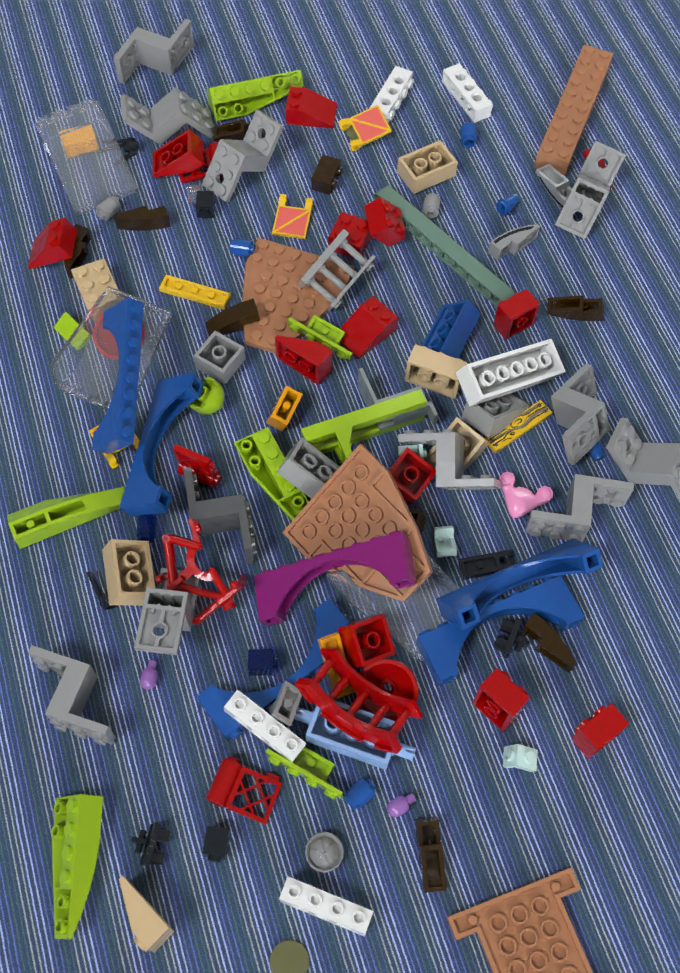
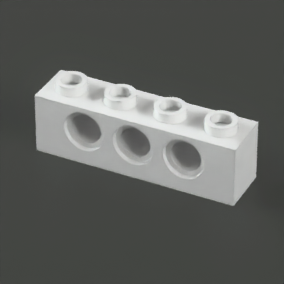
(393, 92)
(467, 93)
(264, 726)
(326, 906)

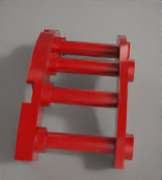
(345, 720)

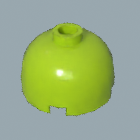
(210, 399)

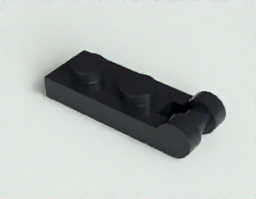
(484, 564)

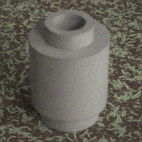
(431, 205)
(108, 208)

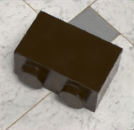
(326, 174)

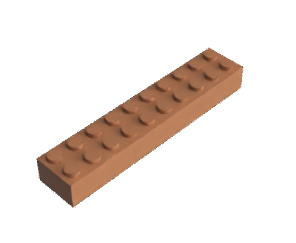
(574, 109)

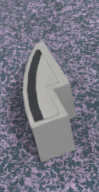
(555, 184)
(513, 241)

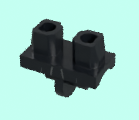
(505, 645)
(149, 855)

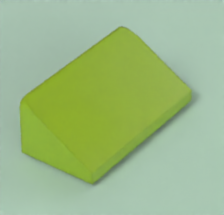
(66, 326)

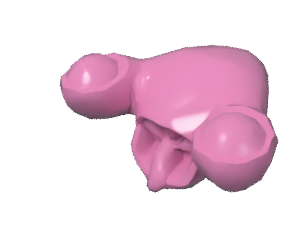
(520, 499)

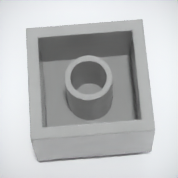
(219, 357)

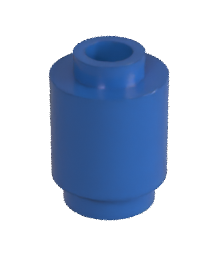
(468, 135)
(242, 247)
(360, 793)

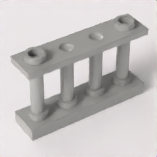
(320, 267)

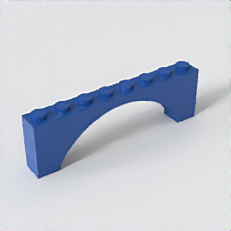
(118, 424)
(142, 490)
(547, 600)
(468, 602)
(214, 699)

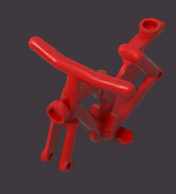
(176, 581)

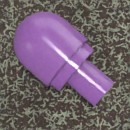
(149, 676)
(399, 805)

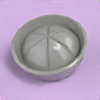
(324, 852)

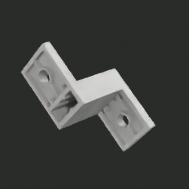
(154, 51)
(166, 116)
(241, 156)
(590, 189)
(580, 413)
(449, 460)
(645, 461)
(580, 497)
(165, 610)
(71, 695)

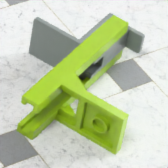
(373, 420)

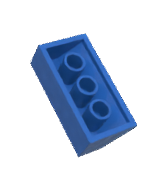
(452, 328)

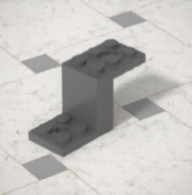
(221, 514)

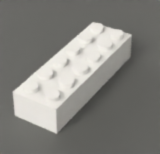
(510, 372)

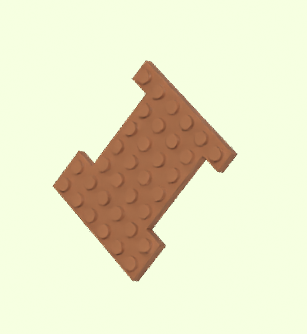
(527, 928)

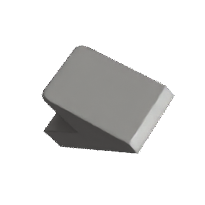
(286, 703)

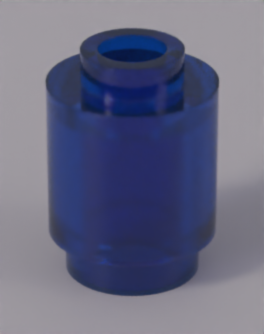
(147, 528)

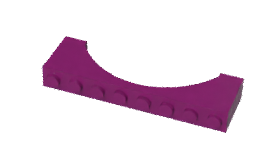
(281, 586)

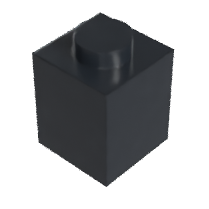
(205, 204)
(216, 843)

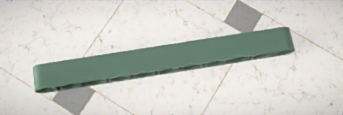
(447, 249)

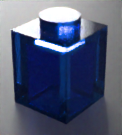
(262, 662)

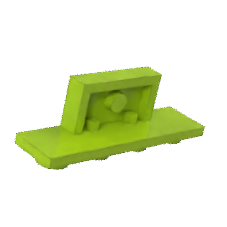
(322, 332)
(309, 766)

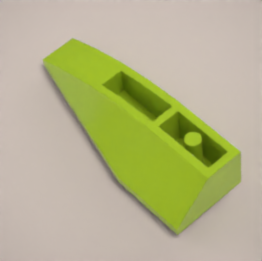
(250, 95)
(262, 461)
(61, 514)
(74, 857)

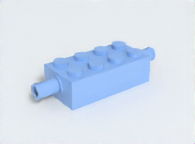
(326, 735)

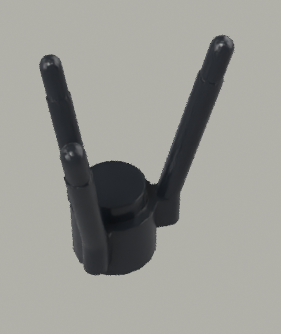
(129, 145)
(103, 599)

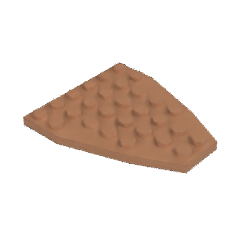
(272, 282)
(353, 508)

